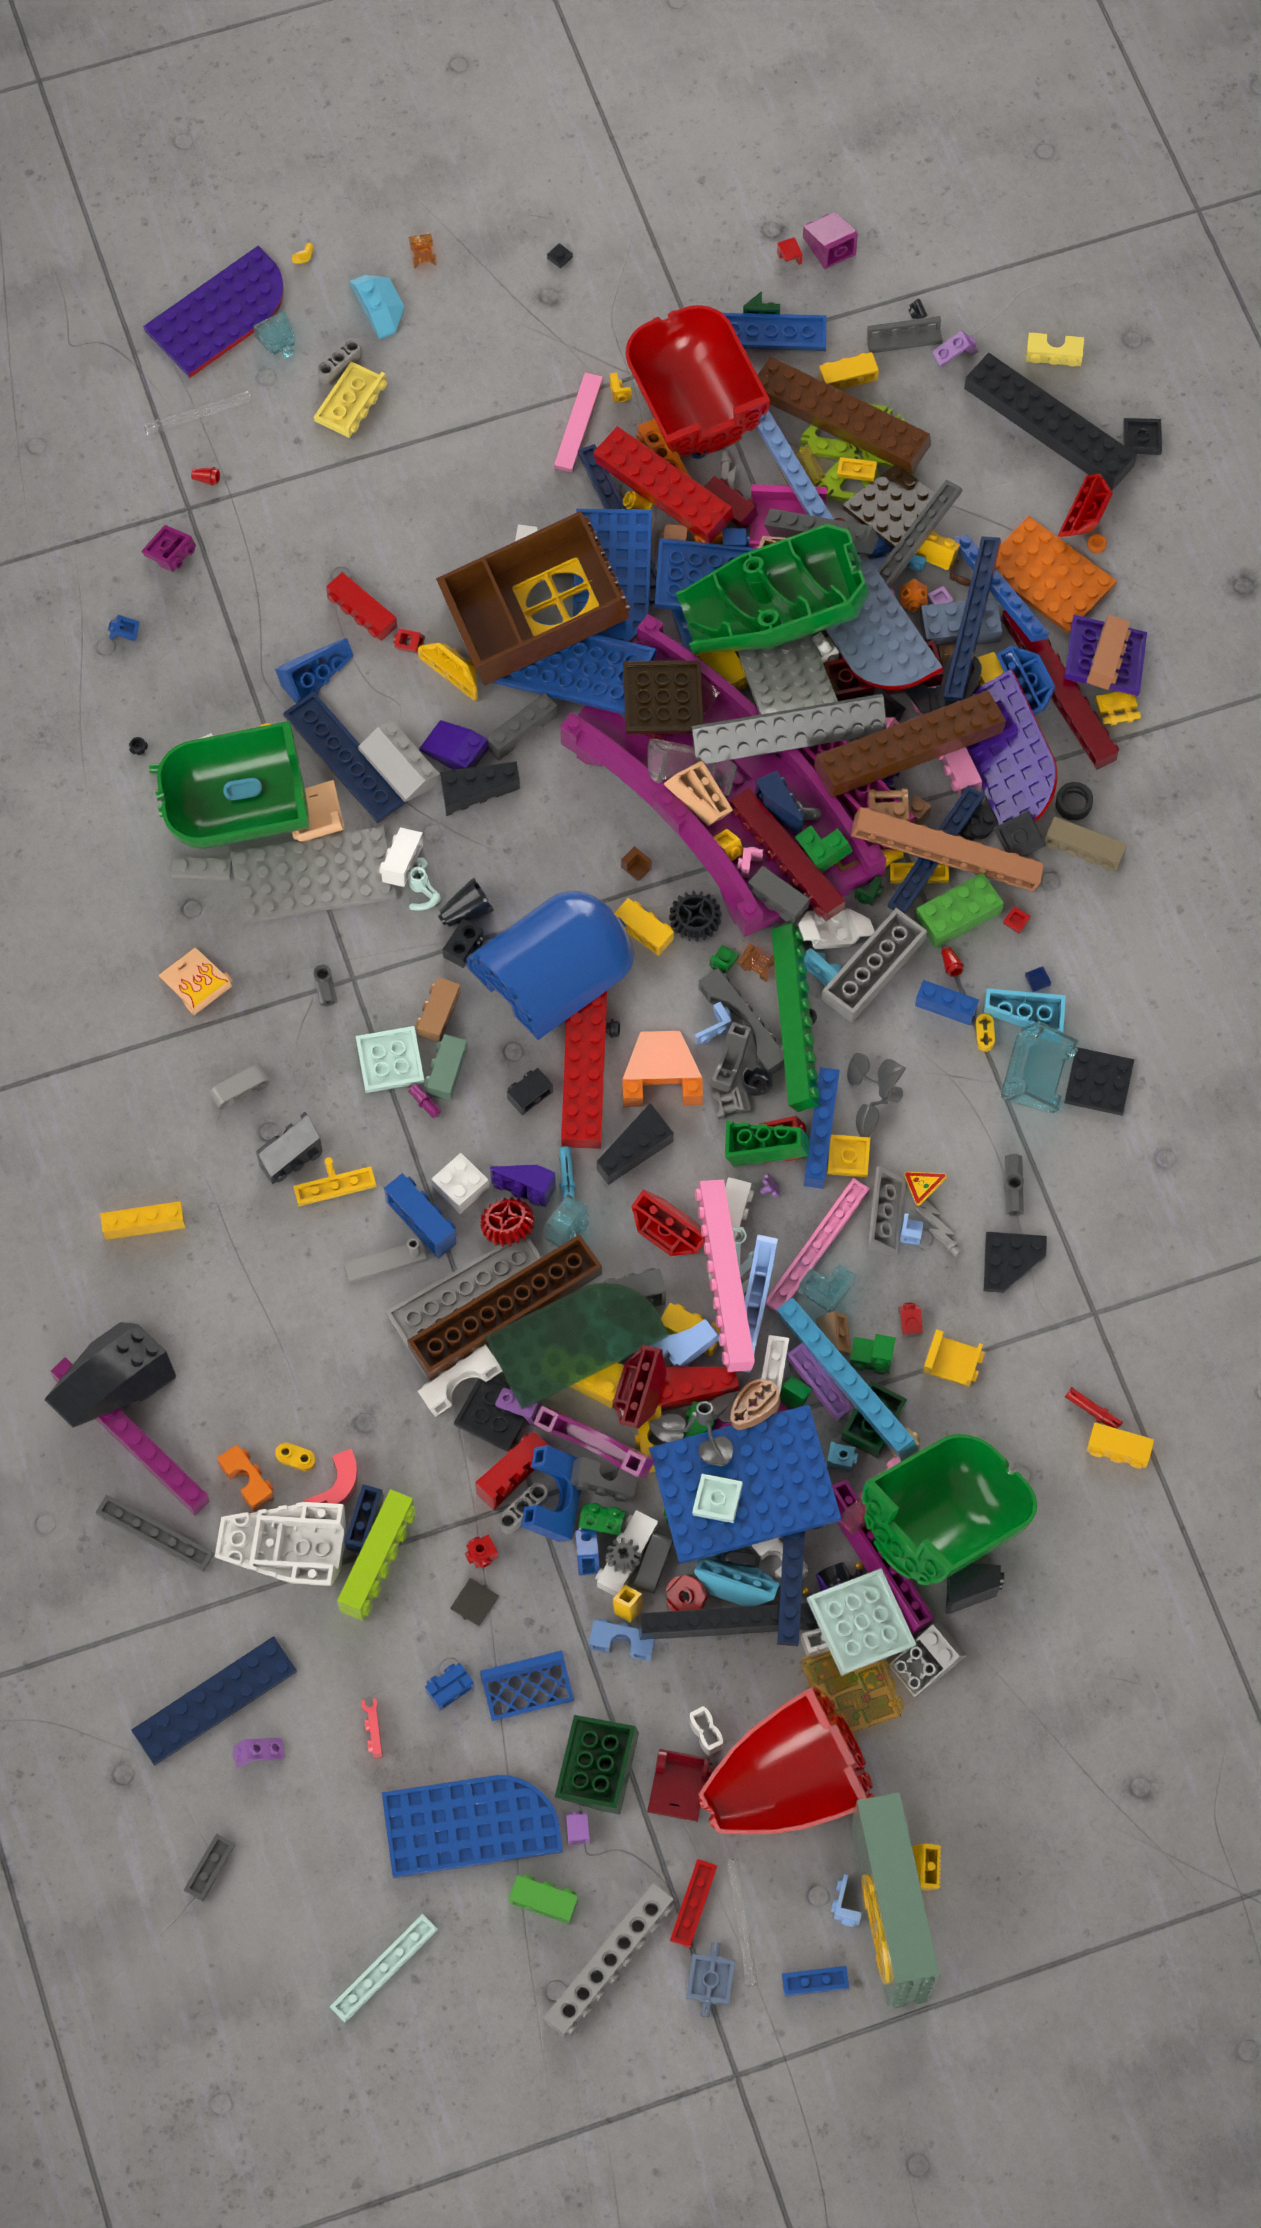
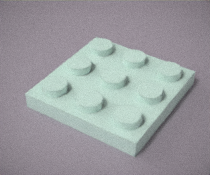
(390, 1059)

